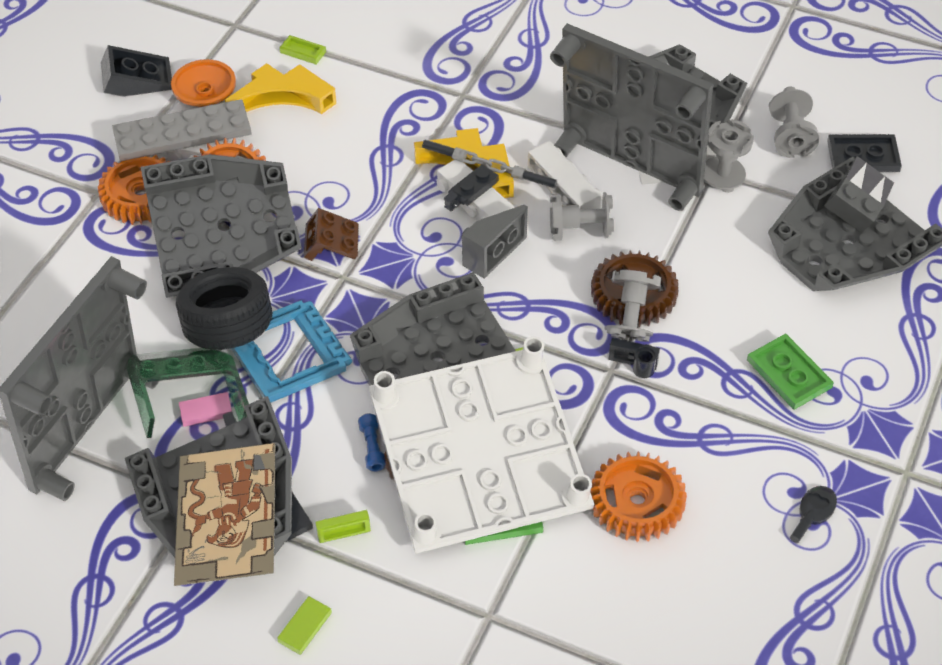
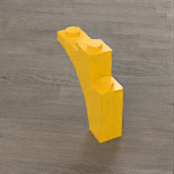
(295, 87)
(470, 140)

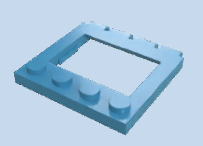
(320, 337)

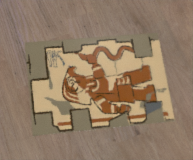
(225, 515)

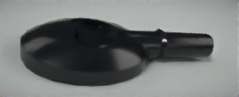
(815, 508)

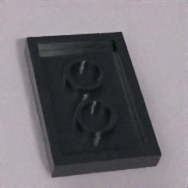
(875, 149)

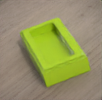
(302, 49)
(343, 526)
(304, 625)

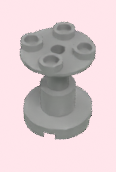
(795, 134)
(728, 142)
(571, 216)
(633, 296)

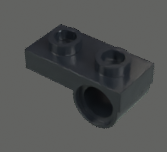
(641, 356)

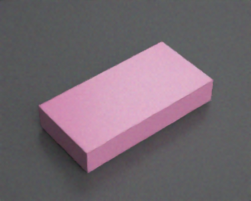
(204, 409)

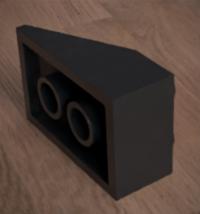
(134, 72)

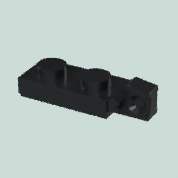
(471, 187)

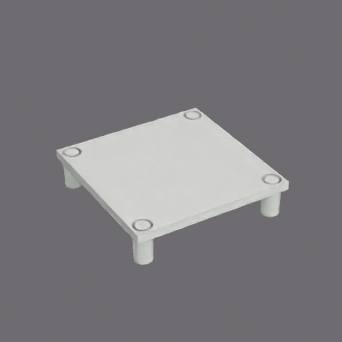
(479, 448)

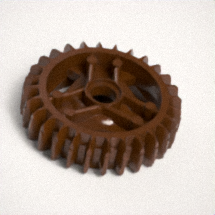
(608, 295)

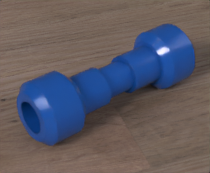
(374, 459)

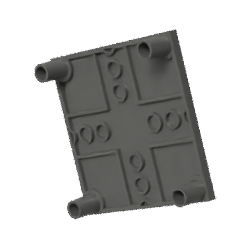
(634, 111)
(71, 377)

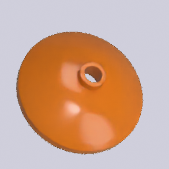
(203, 82)

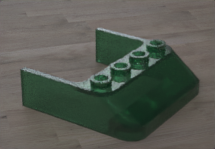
(178, 365)

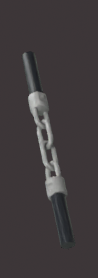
(516, 172)

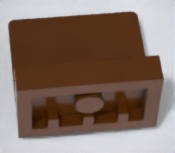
(332, 233)

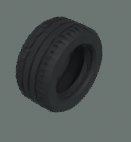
(224, 308)

